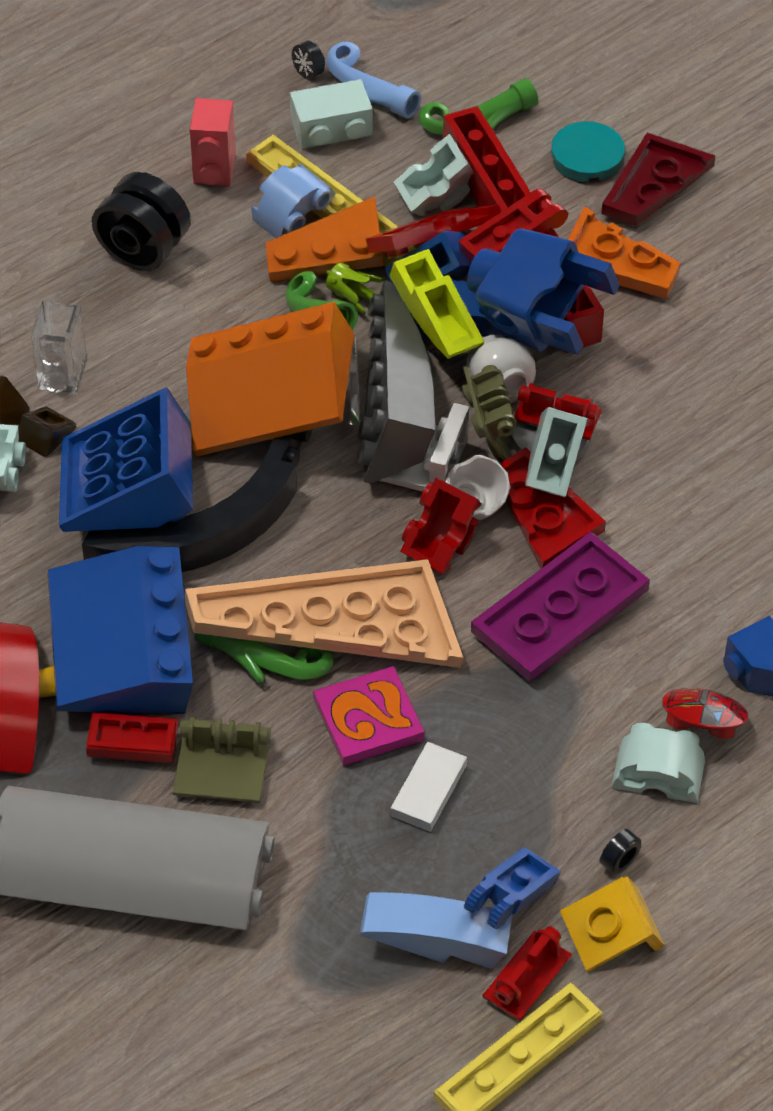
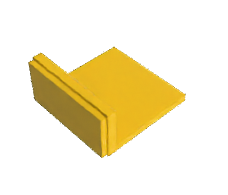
(610, 923)

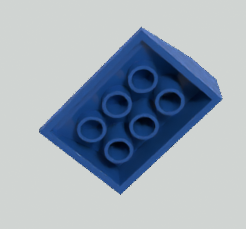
(128, 468)
(121, 633)

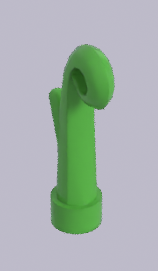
(518, 97)
(302, 286)
(257, 654)

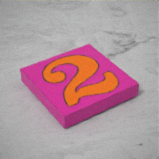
(368, 715)

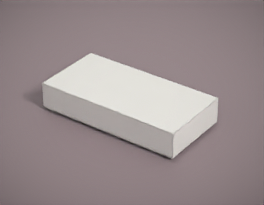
(428, 786)

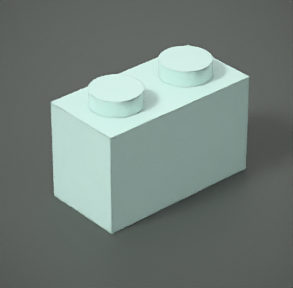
(331, 114)

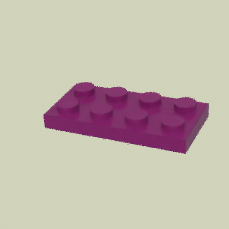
(560, 606)

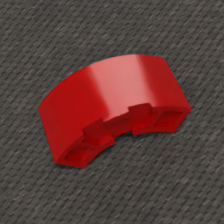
(18, 697)

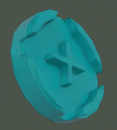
(587, 151)

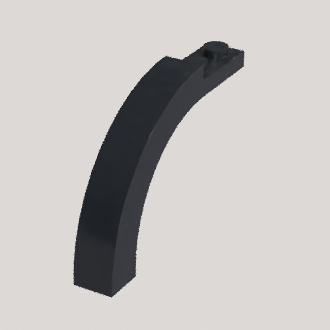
(222, 527)

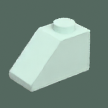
(555, 451)

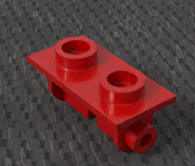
(536, 399)
(528, 973)

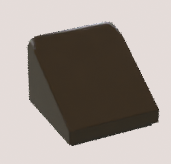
(11, 403)
(44, 430)

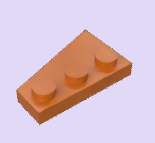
(326, 243)
(634, 263)

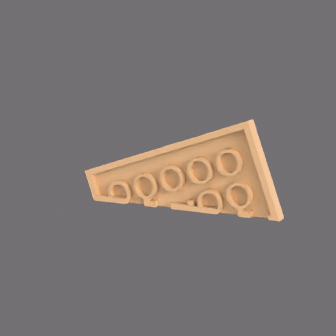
(359, 611)

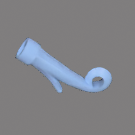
(399, 99)

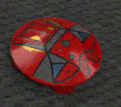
(704, 710)

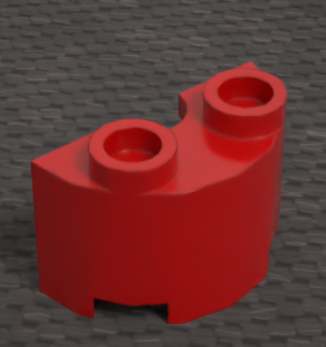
(443, 527)

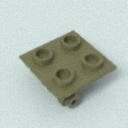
(493, 409)
(222, 760)

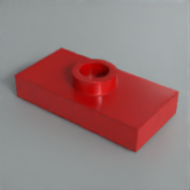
(132, 737)

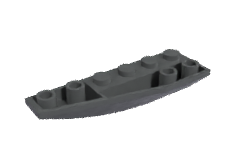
(398, 391)

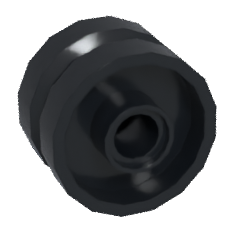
(141, 221)

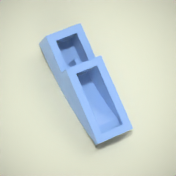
(434, 928)

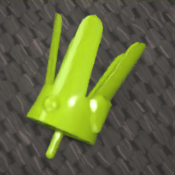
(348, 284)

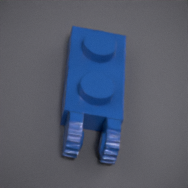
(512, 886)

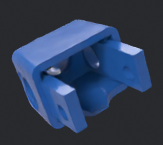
(533, 287)

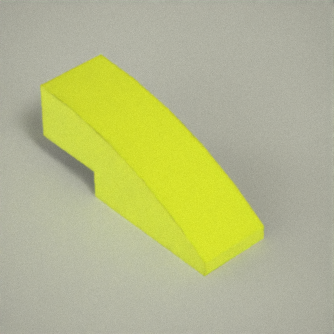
(435, 304)

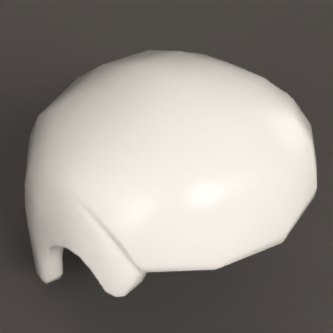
(483, 480)

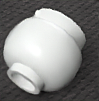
(509, 357)

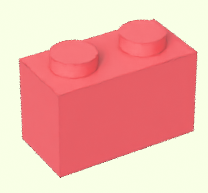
(212, 141)

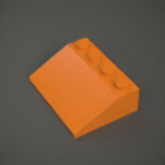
(268, 378)

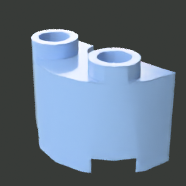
(288, 198)

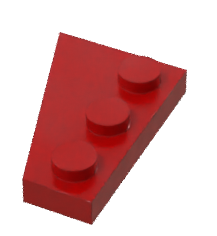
(397, 240)
(546, 519)

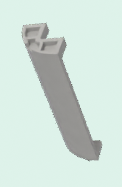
(132, 857)

